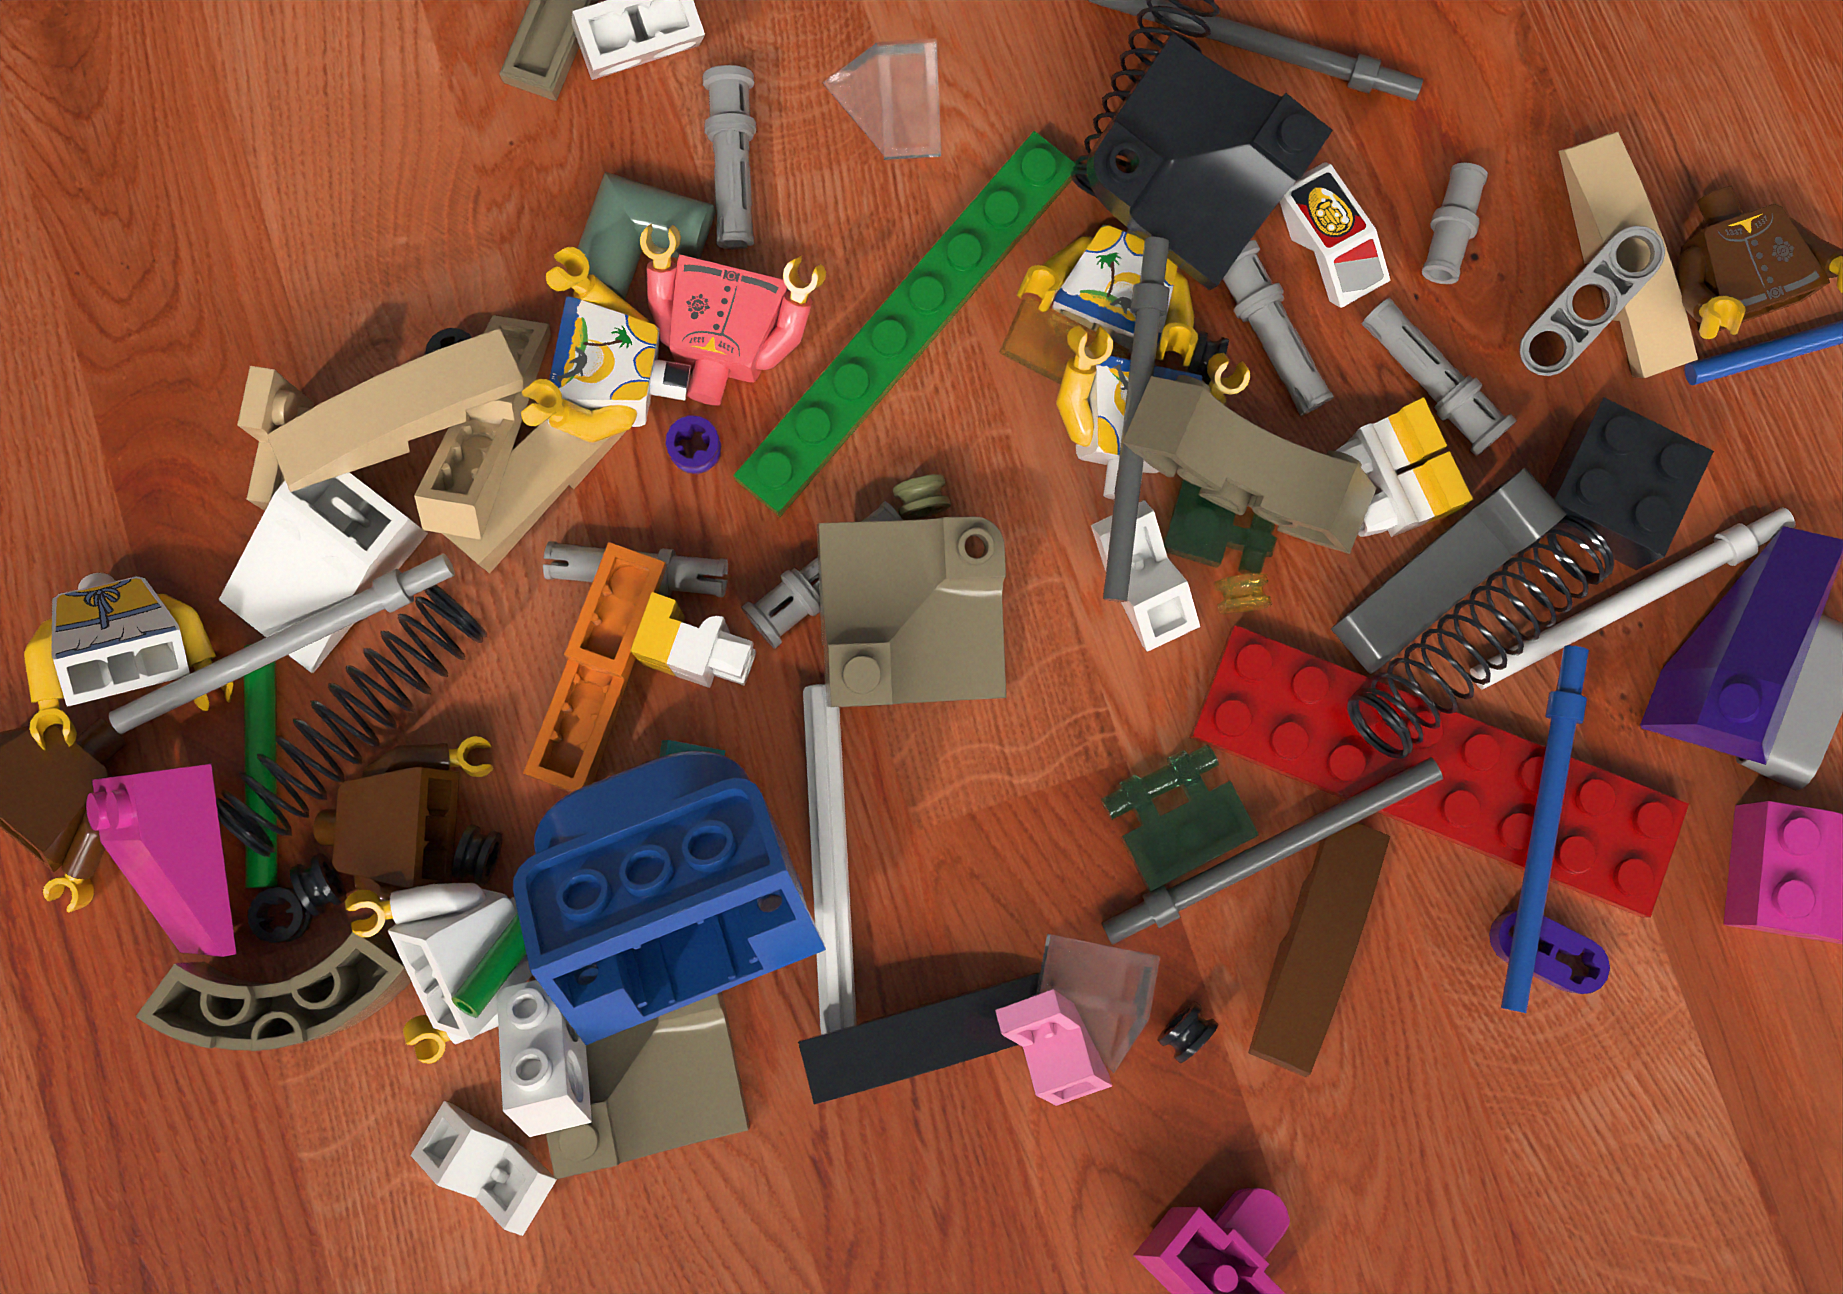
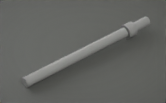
(388, 592)

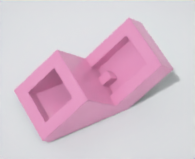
(1055, 1046)

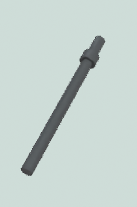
(1360, 72)
(1148, 303)
(1163, 905)

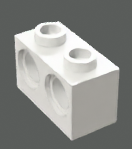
(634, 32)
(540, 1062)

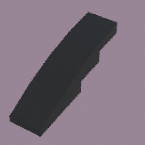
(910, 1041)

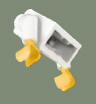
(441, 940)

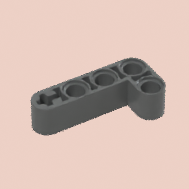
(1448, 570)

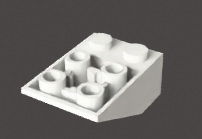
(315, 553)

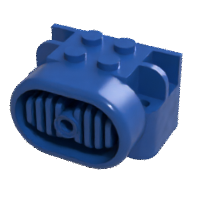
(658, 893)

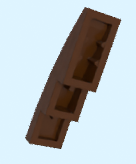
(1319, 948)

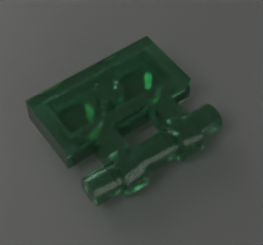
(1204, 530)
(1188, 834)

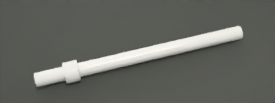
(1729, 547)

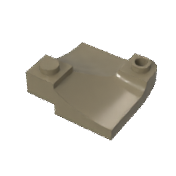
(911, 611)
(656, 1090)

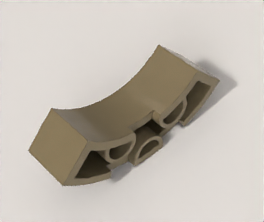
(1245, 466)
(236, 1014)

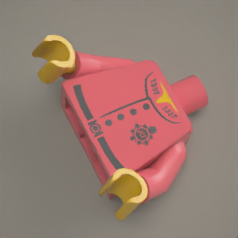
(724, 316)

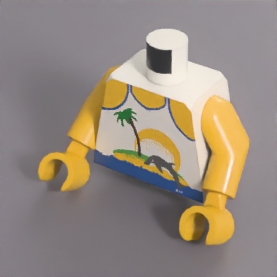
(1097, 287)
(601, 361)
(1096, 392)

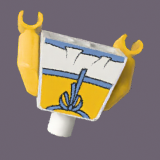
(108, 643)

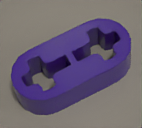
(1556, 939)

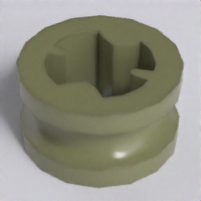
(921, 497)

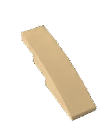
(1605, 200)
(394, 407)

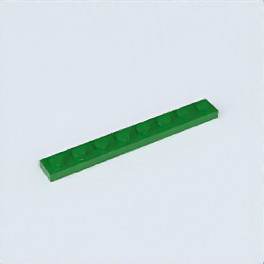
(905, 324)

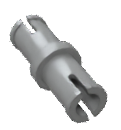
(1454, 223)

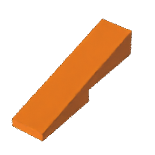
(596, 670)

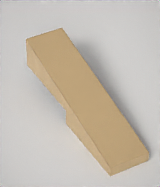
(473, 455)
(531, 482)

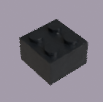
(1626, 481)

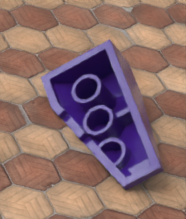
(1745, 658)

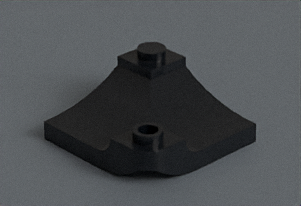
(1201, 157)

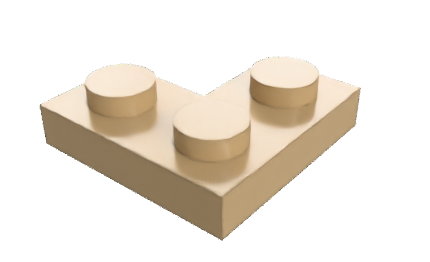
(267, 405)

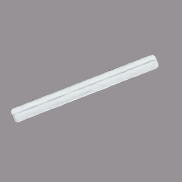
(829, 860)

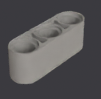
(1616, 283)
(1810, 713)

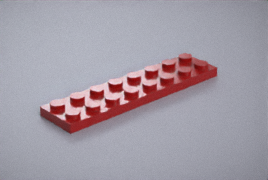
(1294, 720)

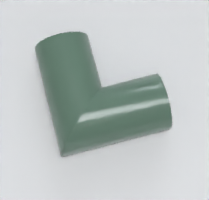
(622, 214)

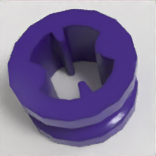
(684, 429)

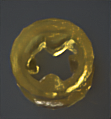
(1243, 593)

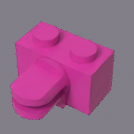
(1217, 1254)

